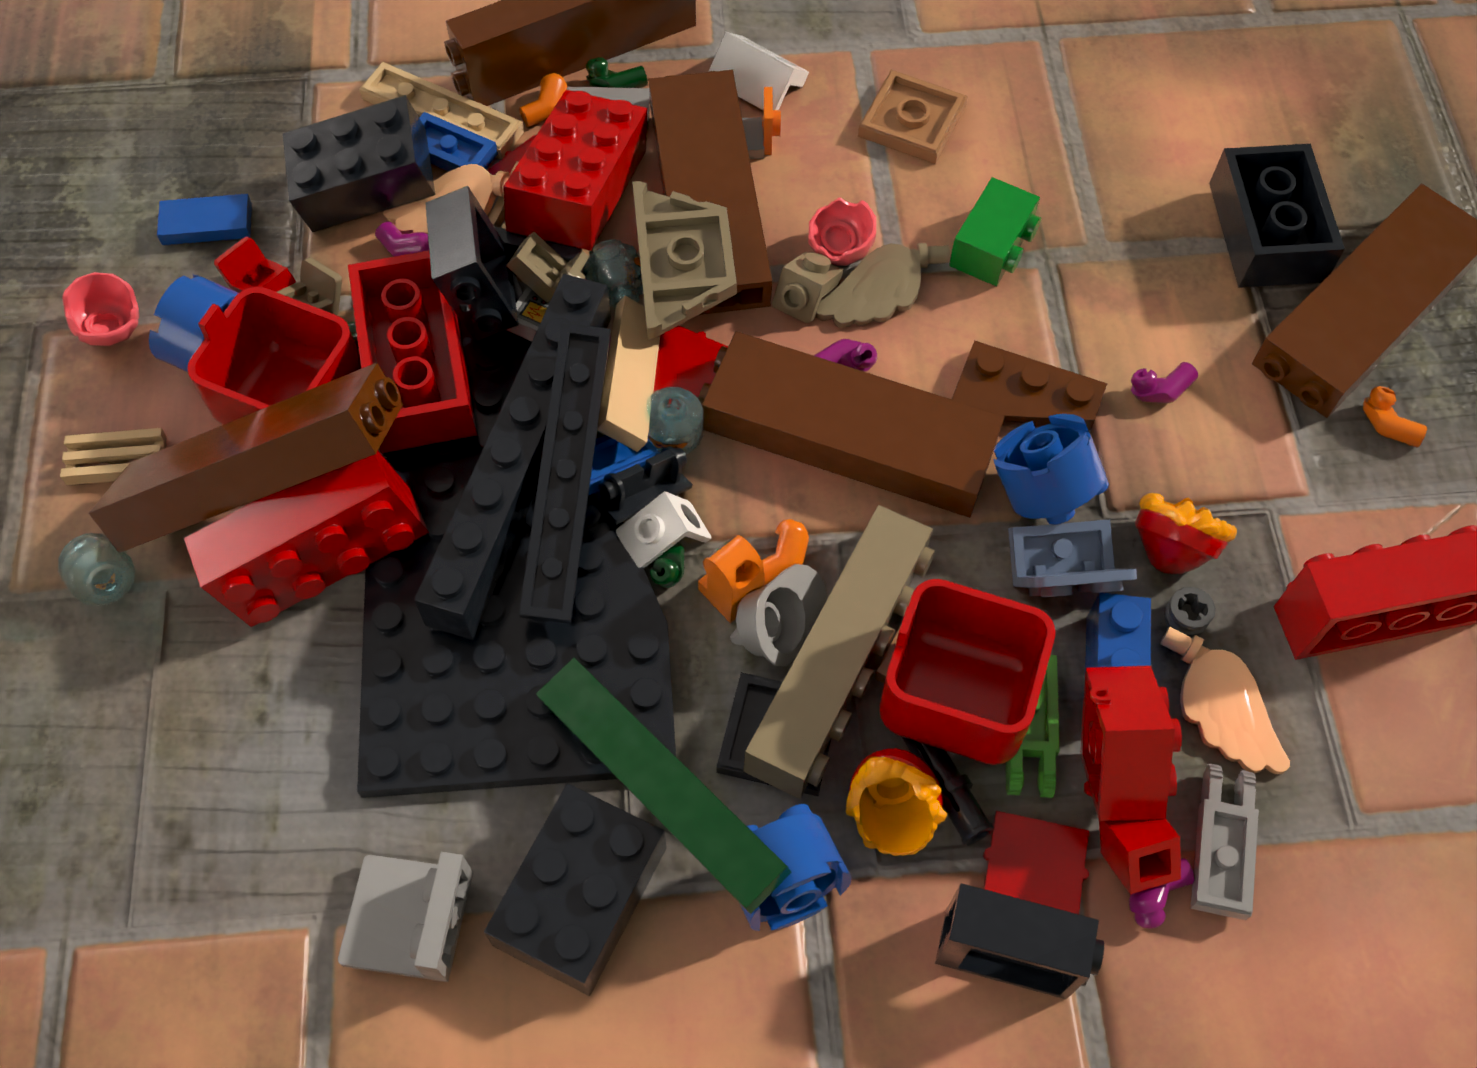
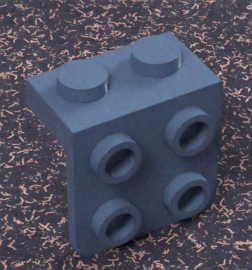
(1064, 555)

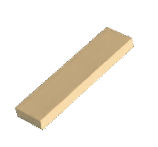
(390, 83)
(628, 377)

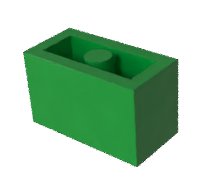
(994, 232)

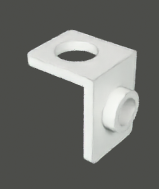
(660, 527)

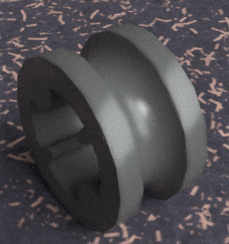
(1200, 603)

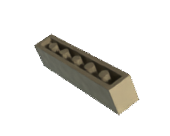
(838, 652)

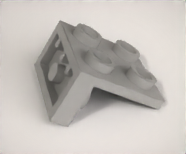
(407, 916)

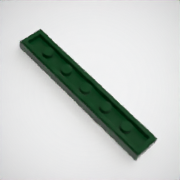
(665, 786)

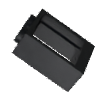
(471, 264)
(1019, 942)

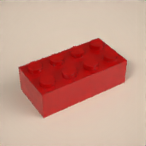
(576, 169)
(417, 344)
(305, 538)
(1381, 594)

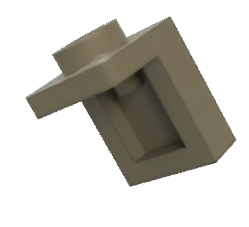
(543, 267)
(804, 284)
(316, 287)

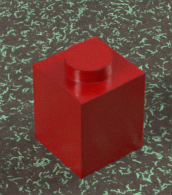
(1141, 852)

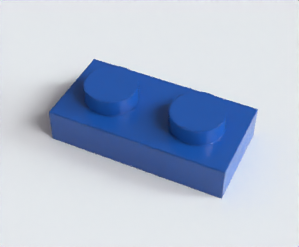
(455, 146)

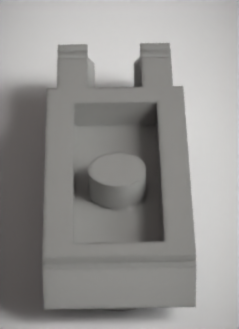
(1225, 847)

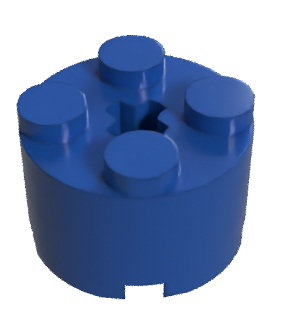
(181, 311)
(1050, 468)
(815, 865)

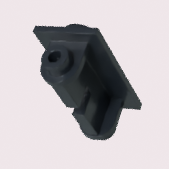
(632, 489)

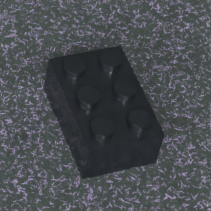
(358, 164)
(1275, 215)
(577, 889)

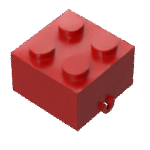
(1128, 743)

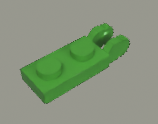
(1040, 740)

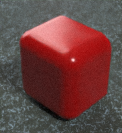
(267, 352)
(967, 671)

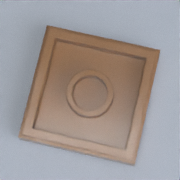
(912, 116)

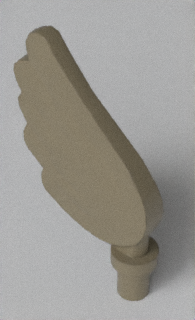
(880, 285)

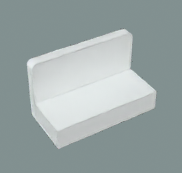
(755, 69)

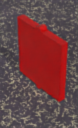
(685, 360)
(1037, 861)

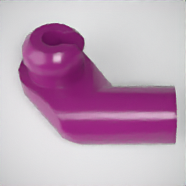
(399, 243)
(851, 354)
(1163, 390)
(1149, 903)

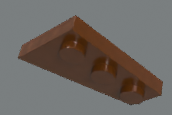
(1025, 387)

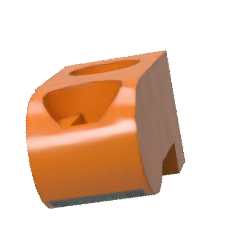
(731, 574)

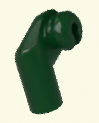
(602, 77)
(669, 567)

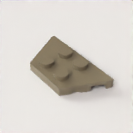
(682, 257)

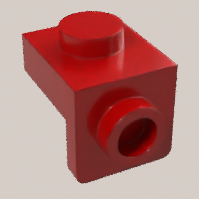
(247, 267)

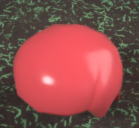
(843, 231)
(100, 309)

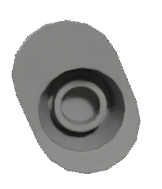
(780, 615)

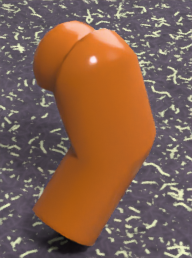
(551, 90)
(1387, 422)
(790, 548)

